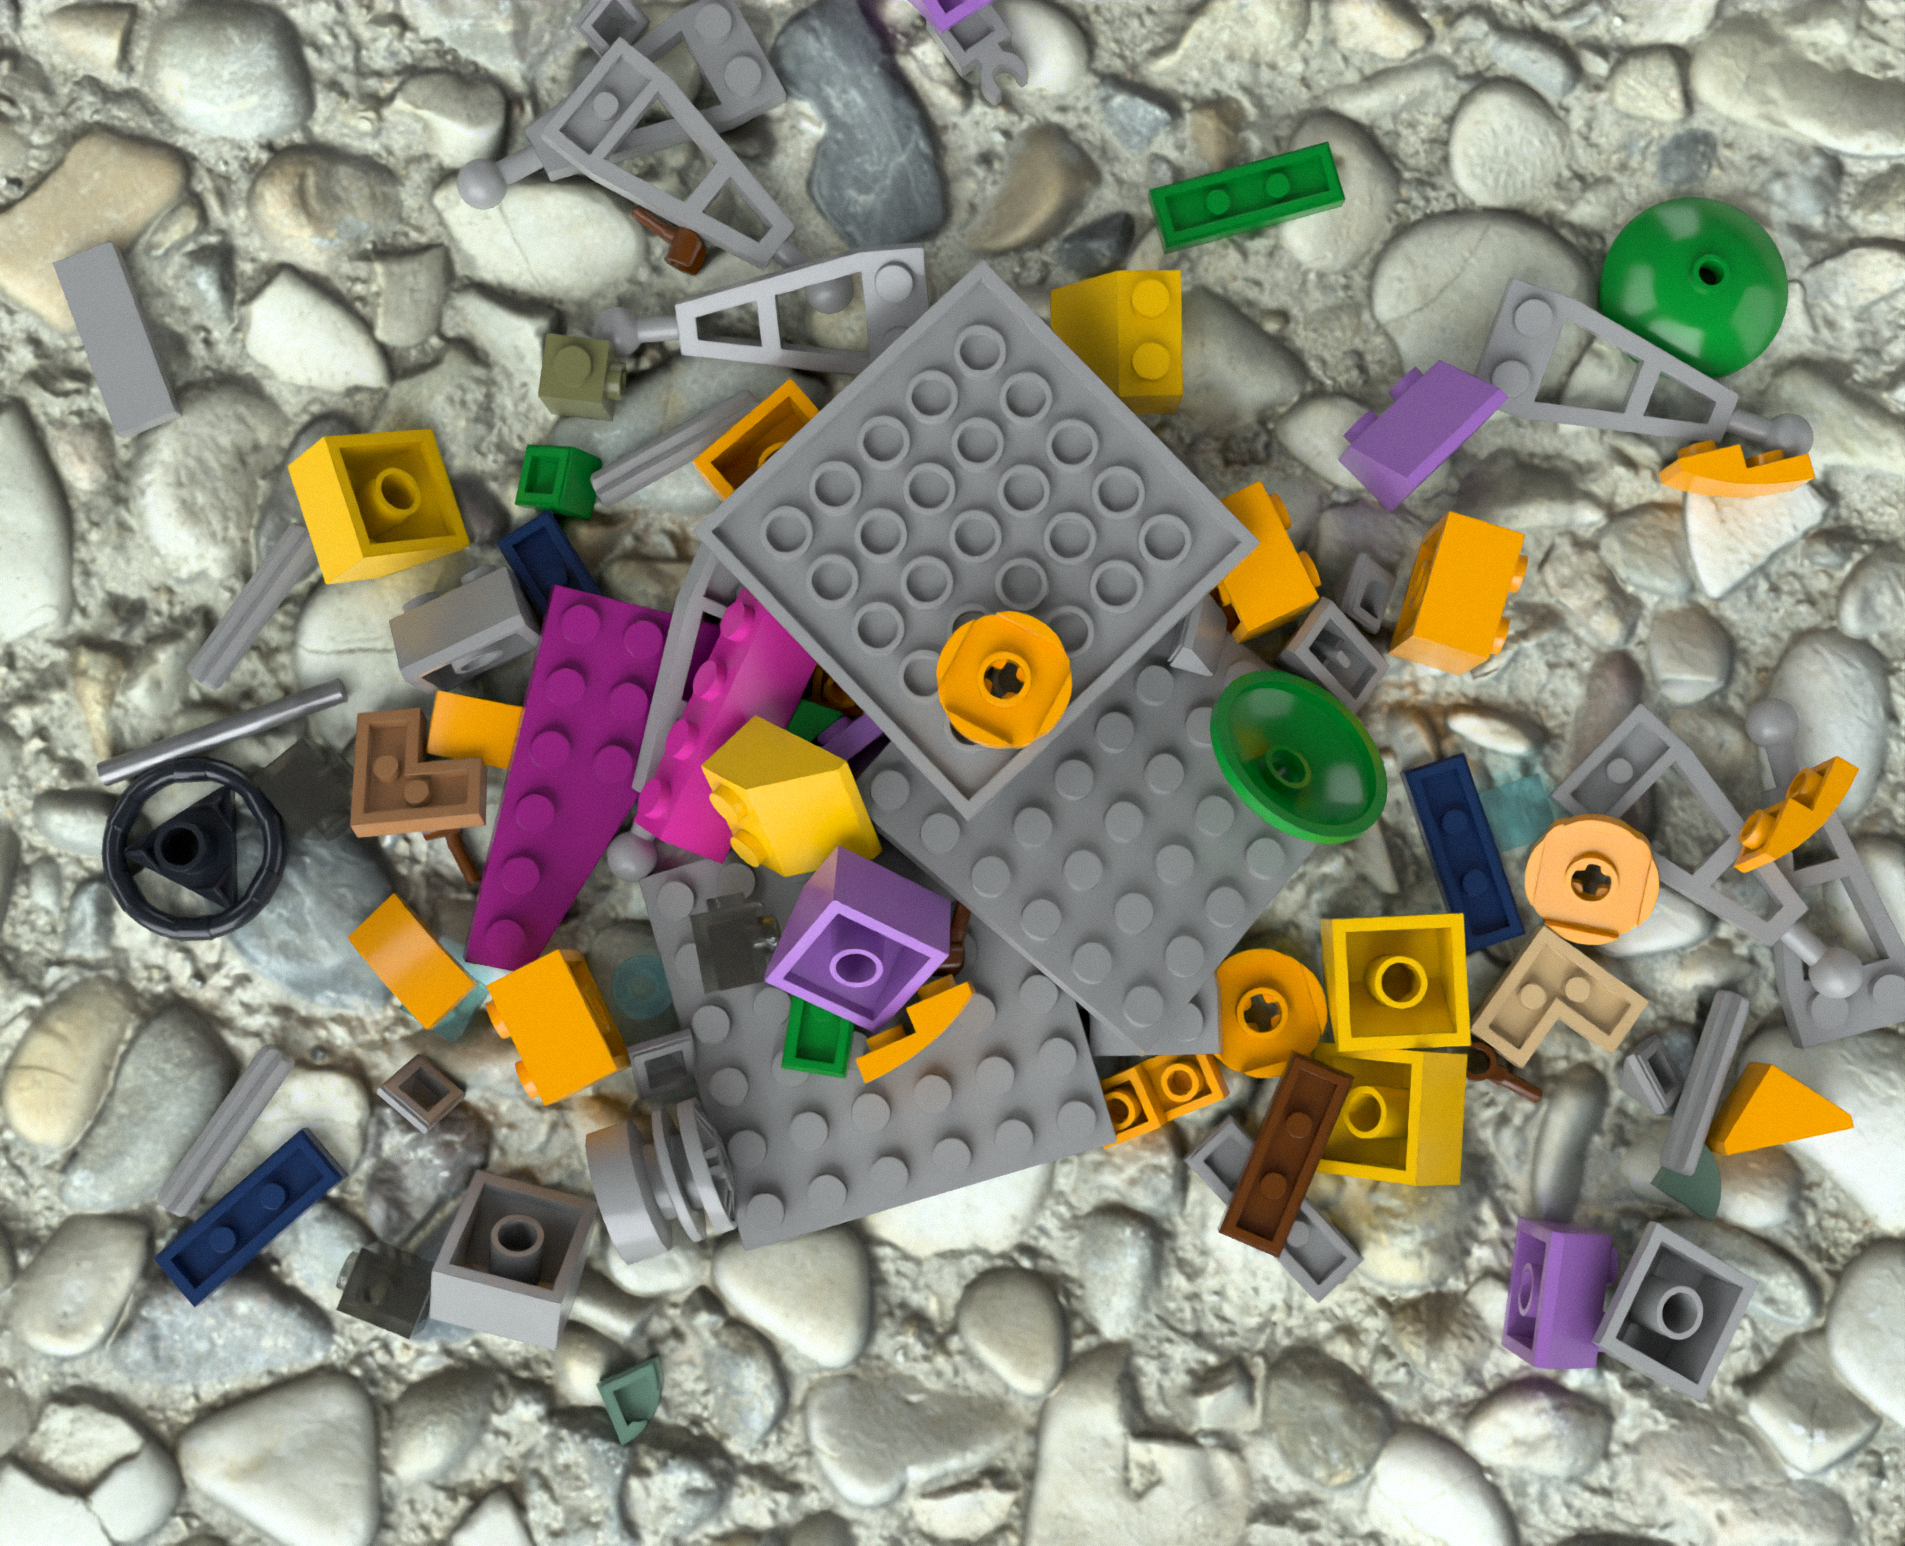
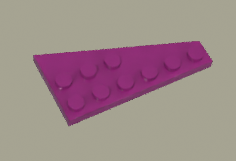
(569, 766)

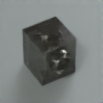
(310, 790)
(734, 942)
(387, 1288)

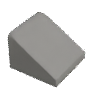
(1199, 638)

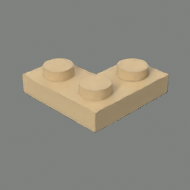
(1553, 983)

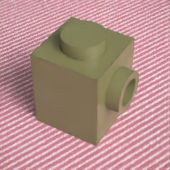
(581, 377)

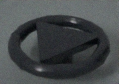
(194, 849)

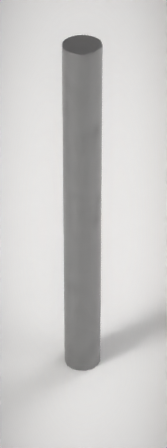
(223, 731)

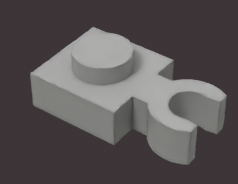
(980, 45)

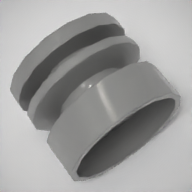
(654, 1182)

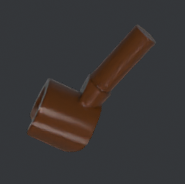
(685, 249)
(459, 851)
(955, 961)
(1501, 1076)

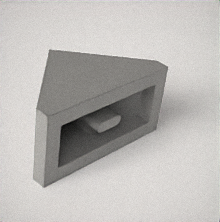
(1333, 655)

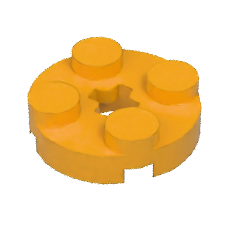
(993, 642)
(1614, 907)
(1299, 1016)

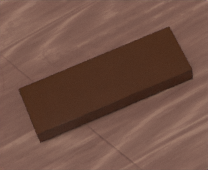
(1285, 1153)

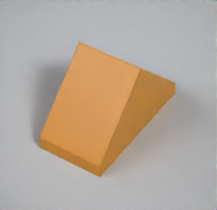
(1771, 1110)

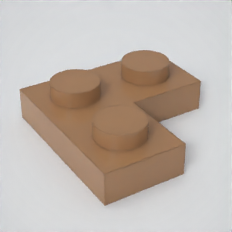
(401, 791)

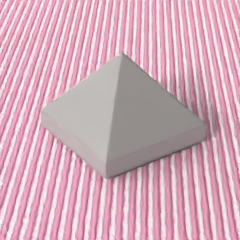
(606, 20)
(1365, 592)
(663, 1063)
(1651, 1076)
(421, 1093)

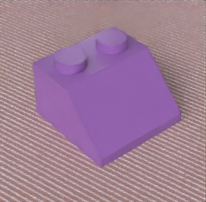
(1418, 431)
(860, 940)
(1557, 1293)

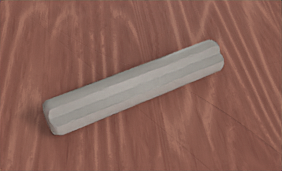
(670, 450)
(253, 607)
(1704, 1082)
(225, 1130)

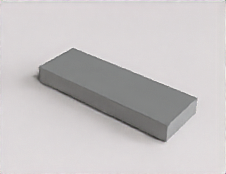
(117, 339)
(1314, 1249)

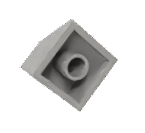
(465, 631)
(513, 1260)
(1674, 1312)

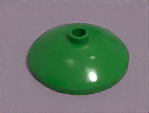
(1657, 293)
(1298, 757)

